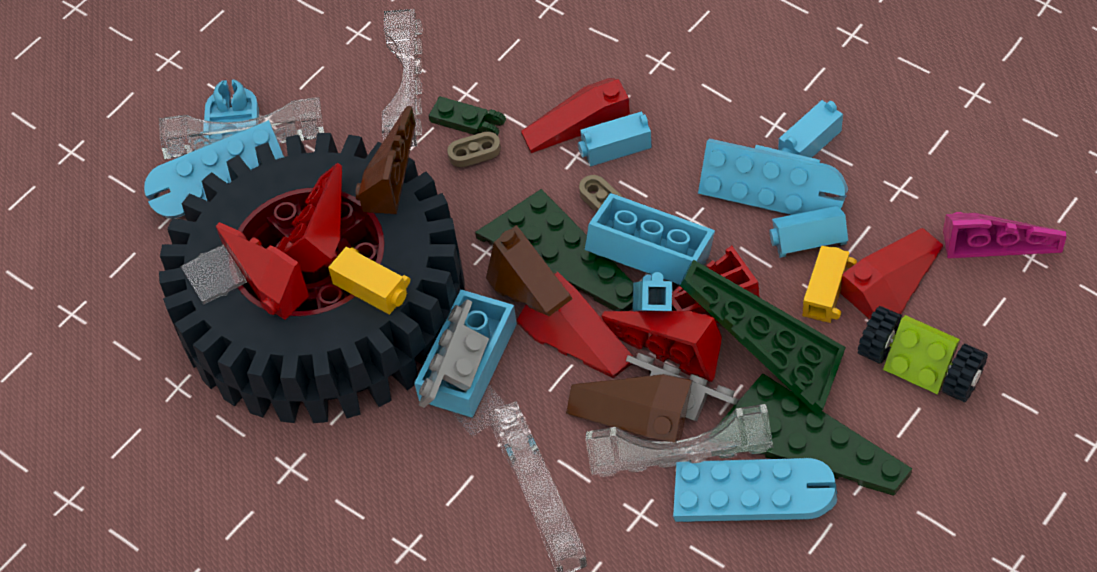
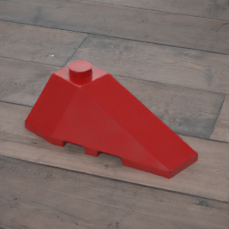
(585, 108)
(317, 225)
(268, 271)
(890, 274)
(577, 332)
(673, 335)

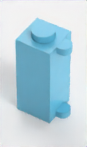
(813, 130)
(615, 139)
(809, 230)
(652, 294)

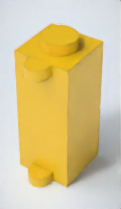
(368, 280)
(826, 284)

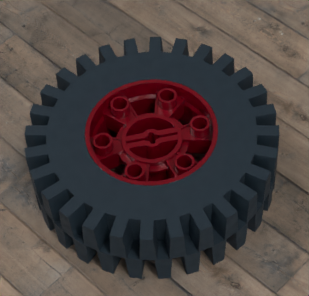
(333, 338)

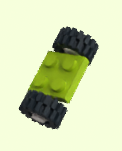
(922, 354)

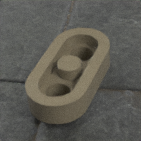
(471, 149)
(599, 185)

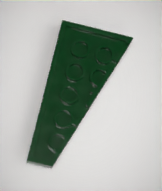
(563, 250)
(783, 344)
(803, 434)

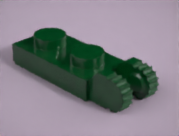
(465, 117)

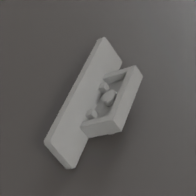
(458, 356)
(698, 390)

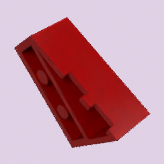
(728, 266)

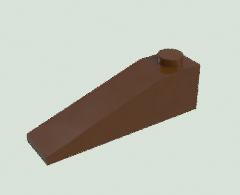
(385, 173)
(523, 275)
(641, 405)

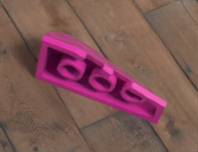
(993, 236)

